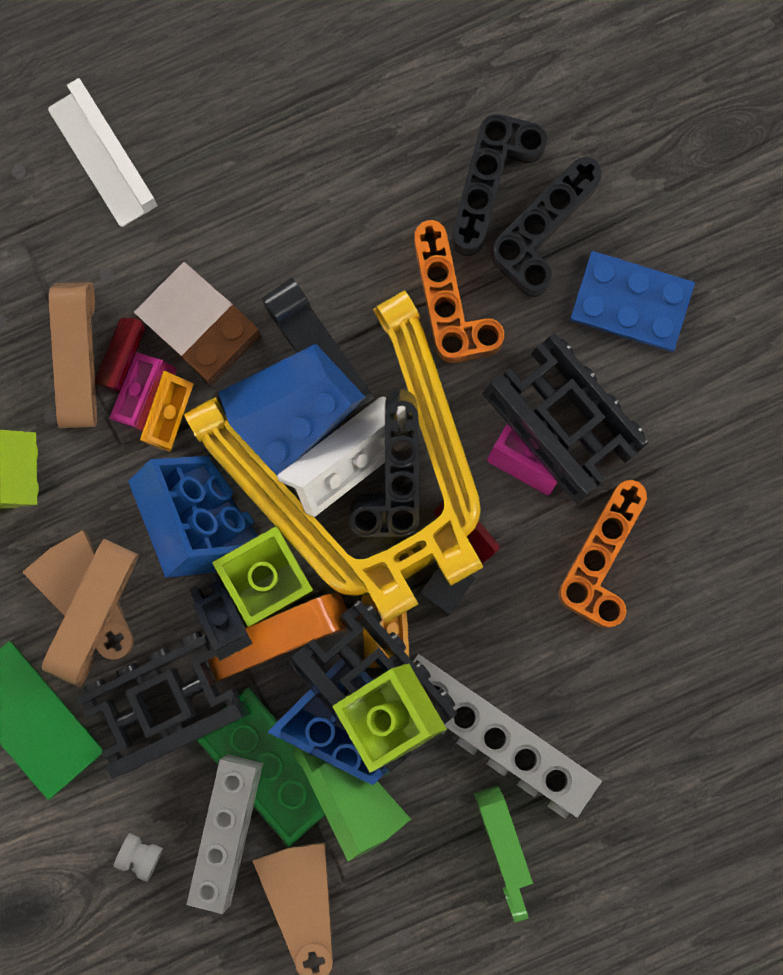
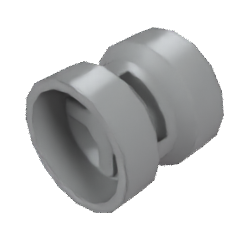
(138, 857)

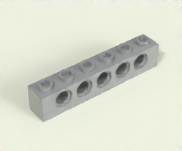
(579, 782)

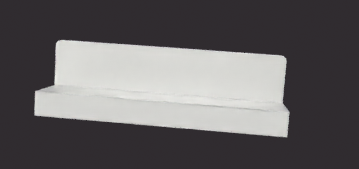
(102, 155)
(341, 459)

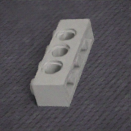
(224, 833)

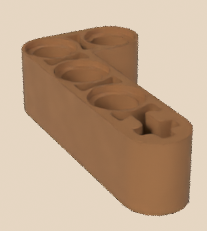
(72, 353)
(89, 613)

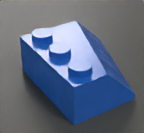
(290, 406)
(189, 514)
(318, 732)

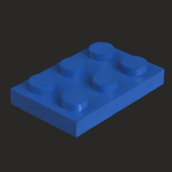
(632, 301)

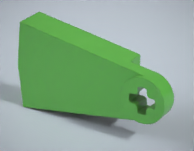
(356, 810)
(505, 848)

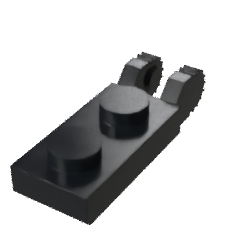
(220, 620)

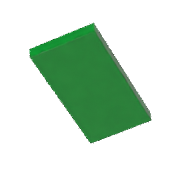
(40, 727)
(283, 790)

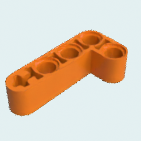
(448, 292)
(608, 550)
(284, 633)

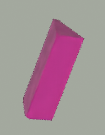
(139, 391)
(517, 460)

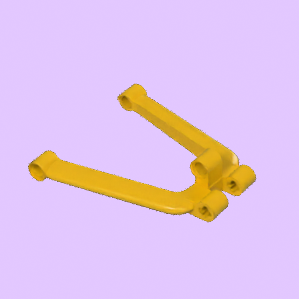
(385, 572)

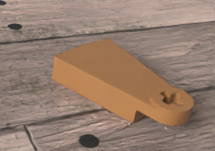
(59, 577)
(299, 897)

